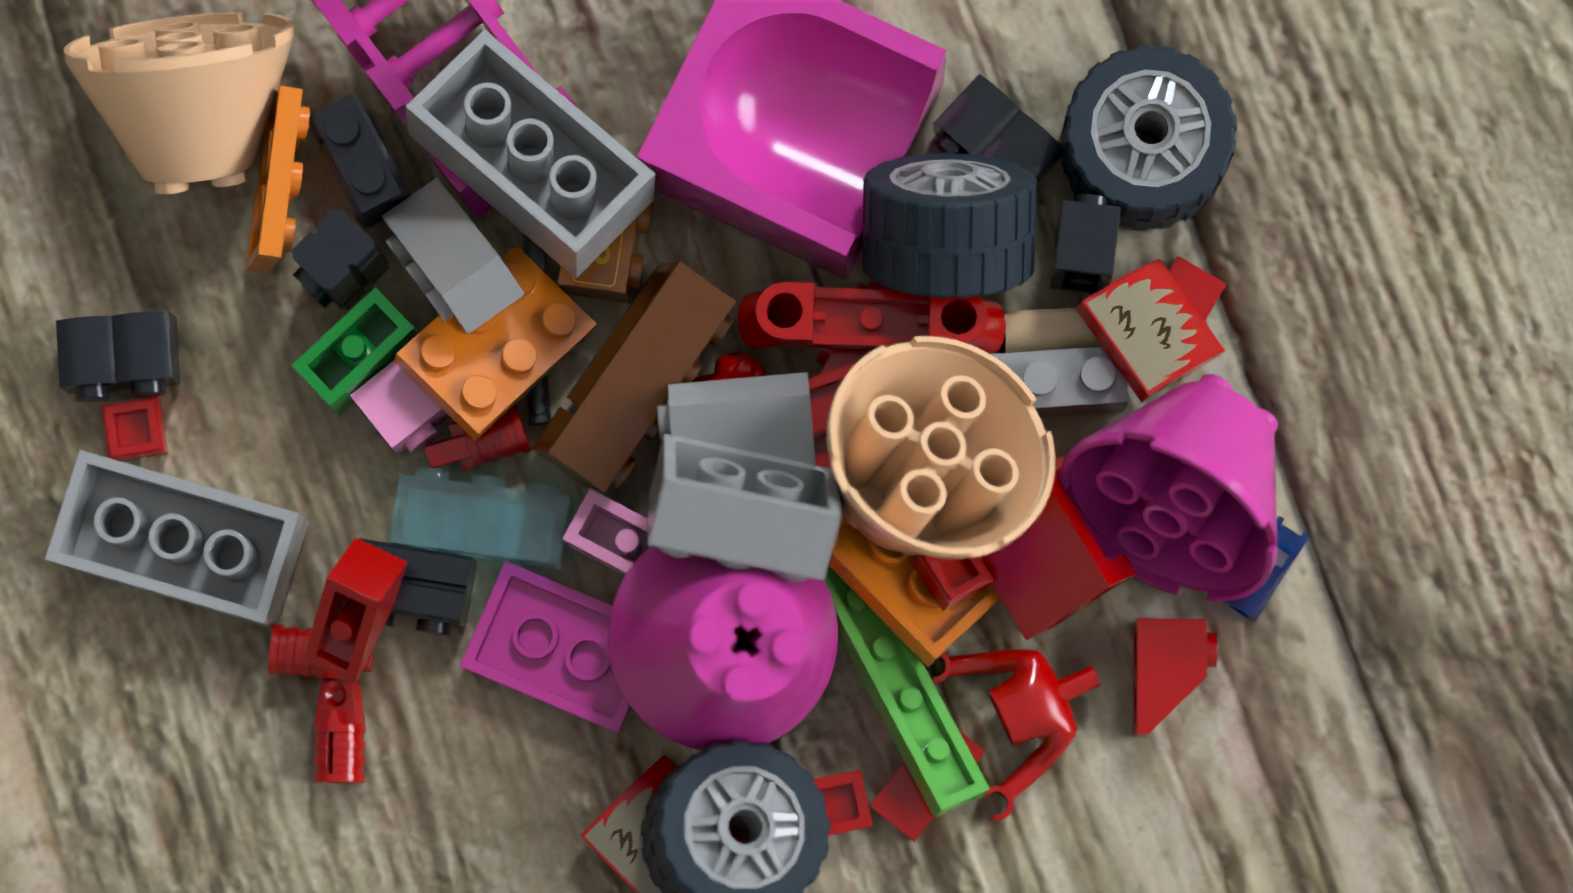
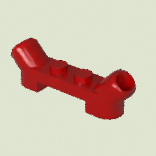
(863, 318)

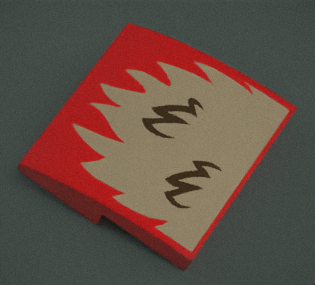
(1149, 329)
(617, 830)

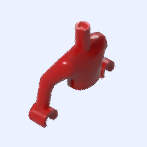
(1028, 706)

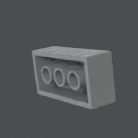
(530, 153)
(177, 539)

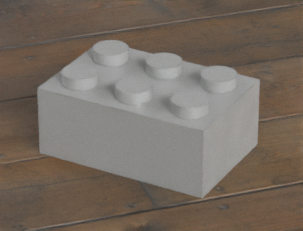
(743, 508)

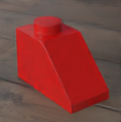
(354, 609)
(1167, 666)

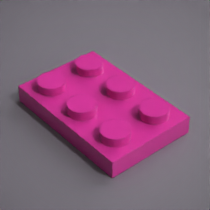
(548, 646)

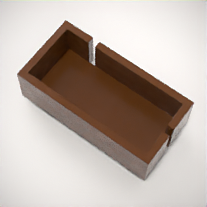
(631, 375)

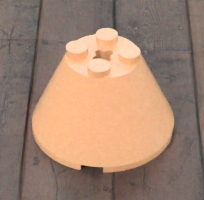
(186, 92)
(938, 449)

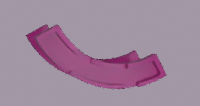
(395, 74)

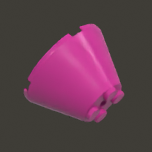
(1183, 490)
(676, 658)

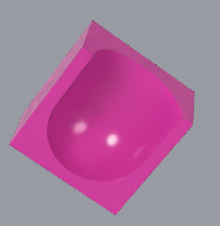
(787, 118)

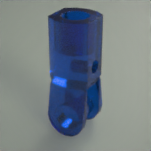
(1254, 604)

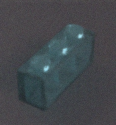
(482, 518)

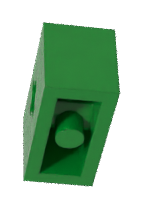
(355, 350)

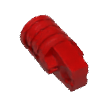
(501, 440)
(288, 651)
(339, 734)

